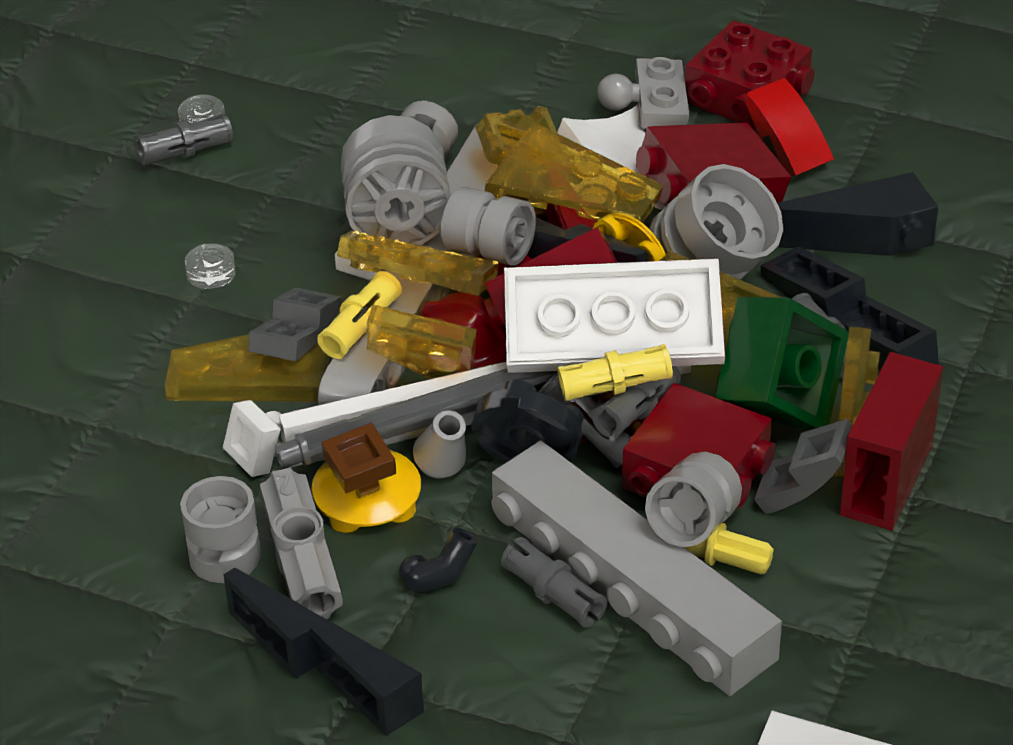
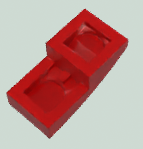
(791, 126)

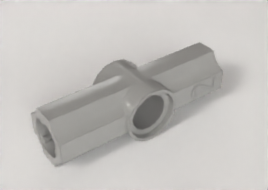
(300, 542)

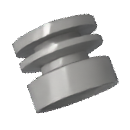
(395, 179)
(723, 218)

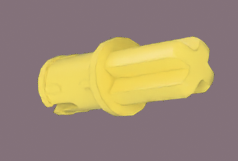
(734, 550)

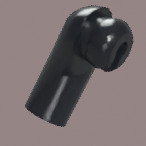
(431, 574)

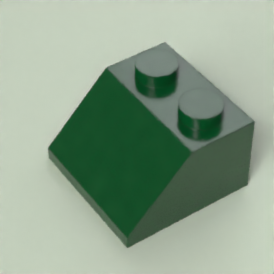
(782, 362)

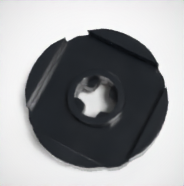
(521, 417)

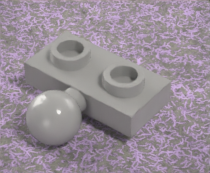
(657, 90)

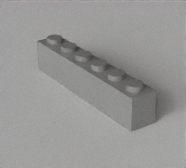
(641, 575)

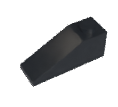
(863, 218)

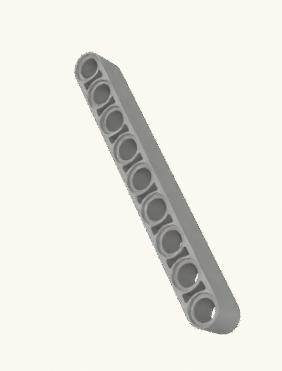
(366, 371)

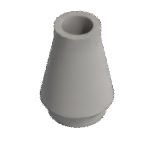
(441, 447)

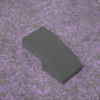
(294, 324)
(804, 472)

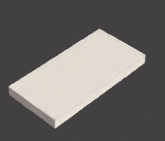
(591, 309)

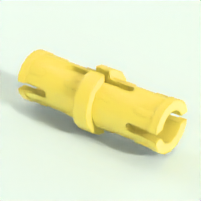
(343, 332)
(615, 372)

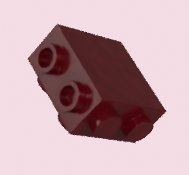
(740, 62)
(696, 423)

